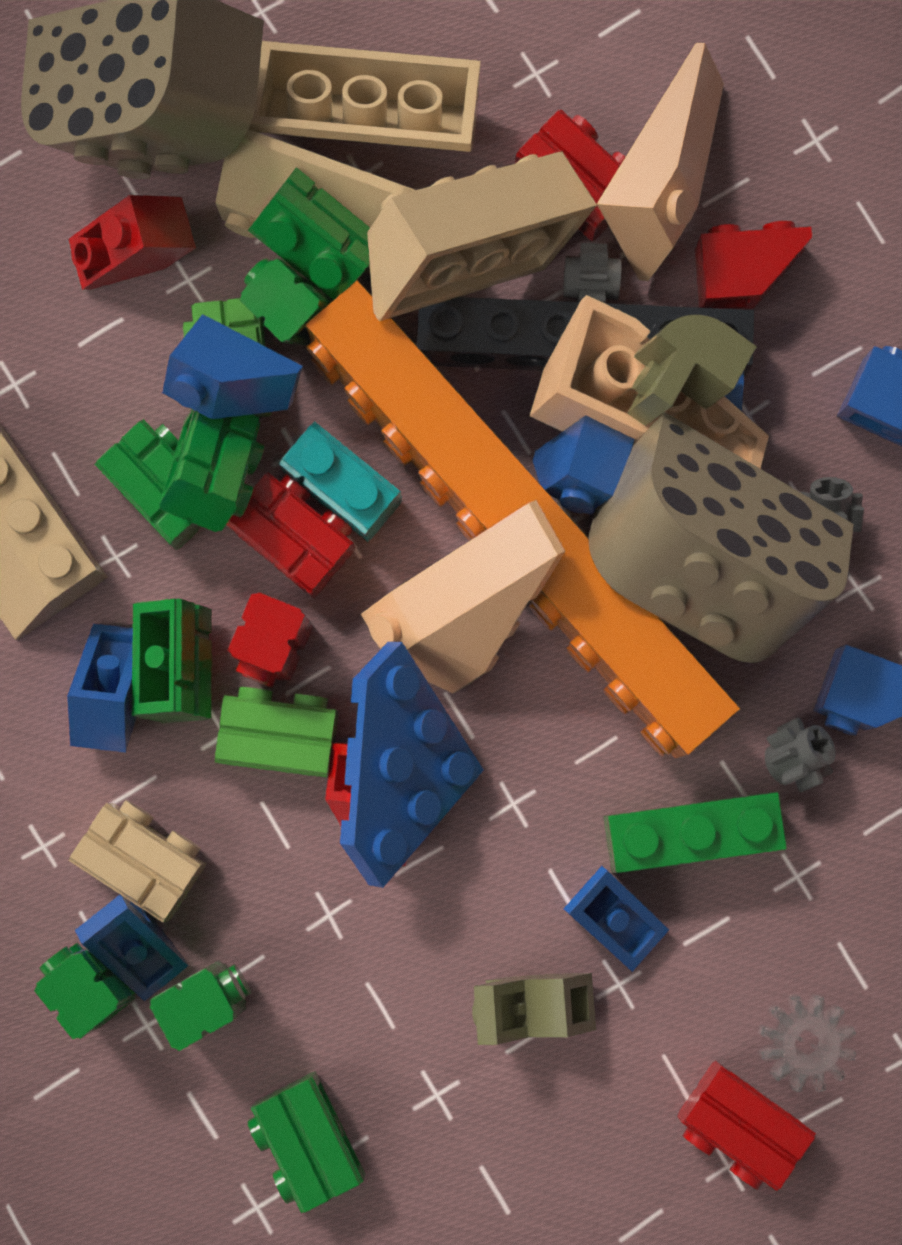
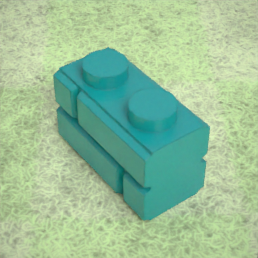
(341, 481)

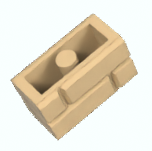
(139, 860)

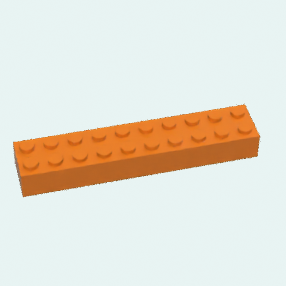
(486, 483)

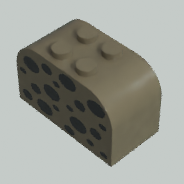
(142, 83)
(717, 544)

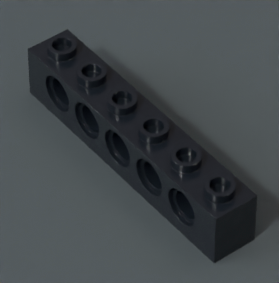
(527, 331)

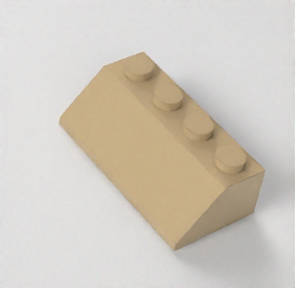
(367, 96)
(263, 164)
(473, 232)
(40, 551)

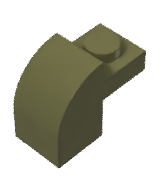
(691, 357)
(533, 1007)

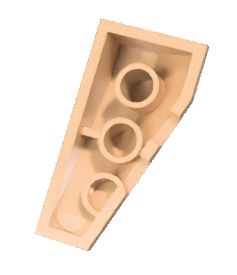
(666, 167)
(595, 377)
(469, 600)

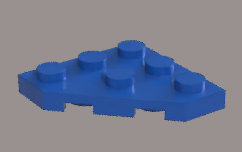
(401, 765)

